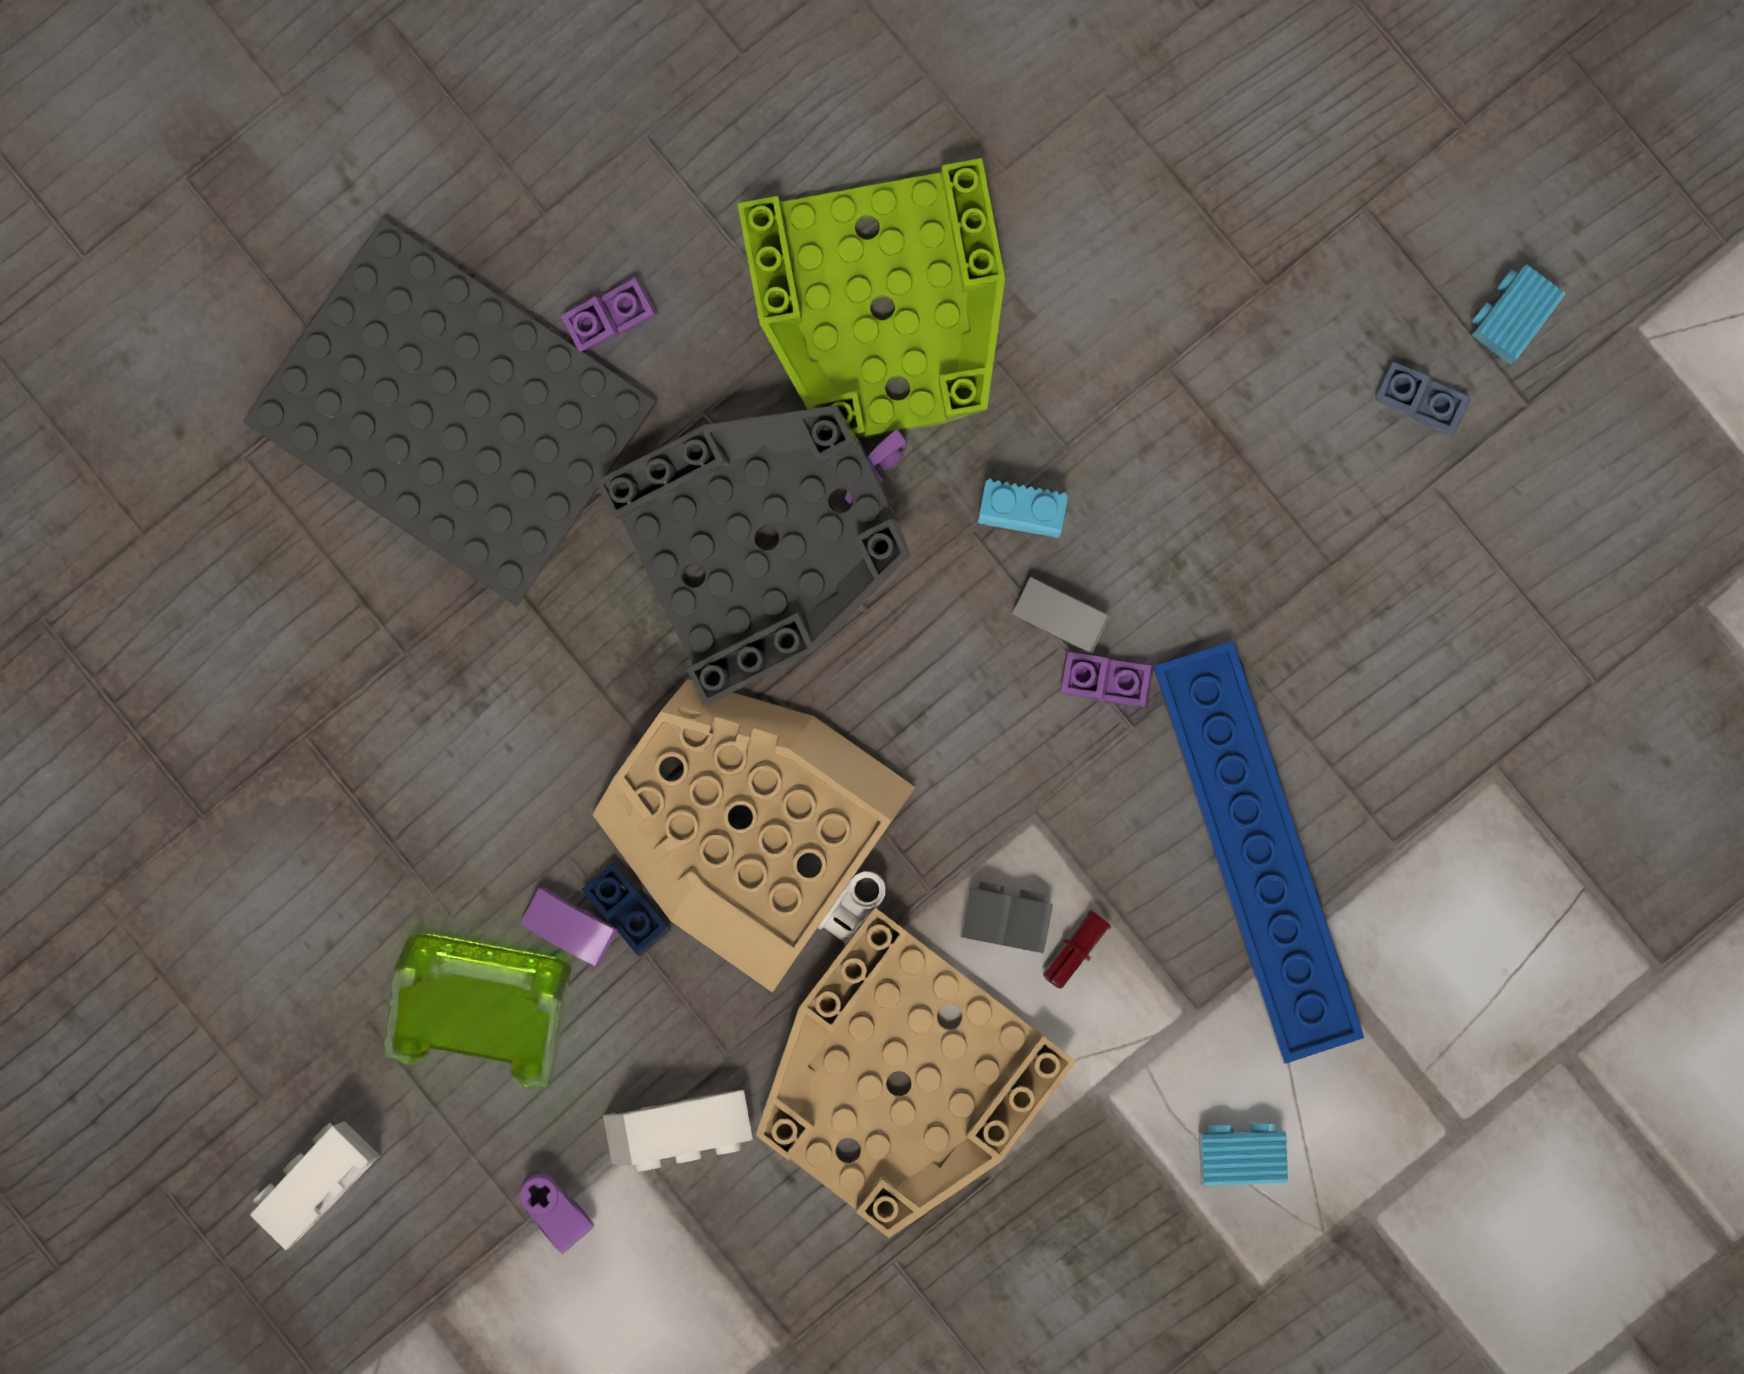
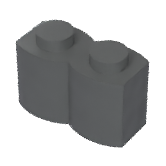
(1007, 919)

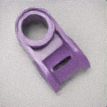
(558, 1219)

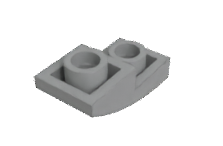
(1061, 615)

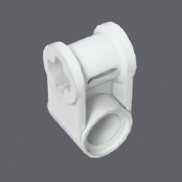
(852, 909)

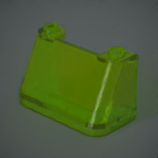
(477, 1005)

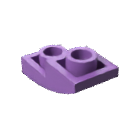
(609, 315)
(885, 455)
(1107, 679)
(568, 927)

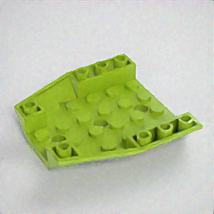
(930, 259)

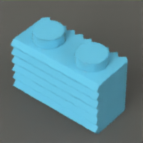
(1517, 314)
(1022, 508)
(1243, 1156)

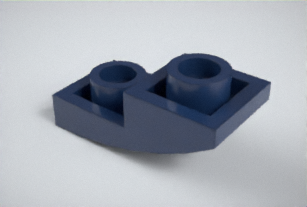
(626, 909)

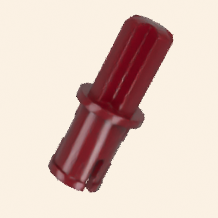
(1076, 950)

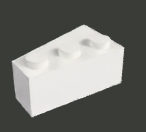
(678, 1130)

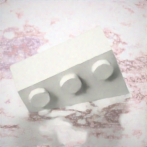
(313, 1183)

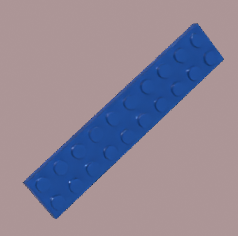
(1258, 852)

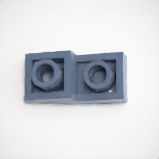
(1423, 399)

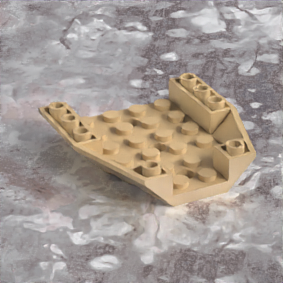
(744, 886)
(967, 1092)

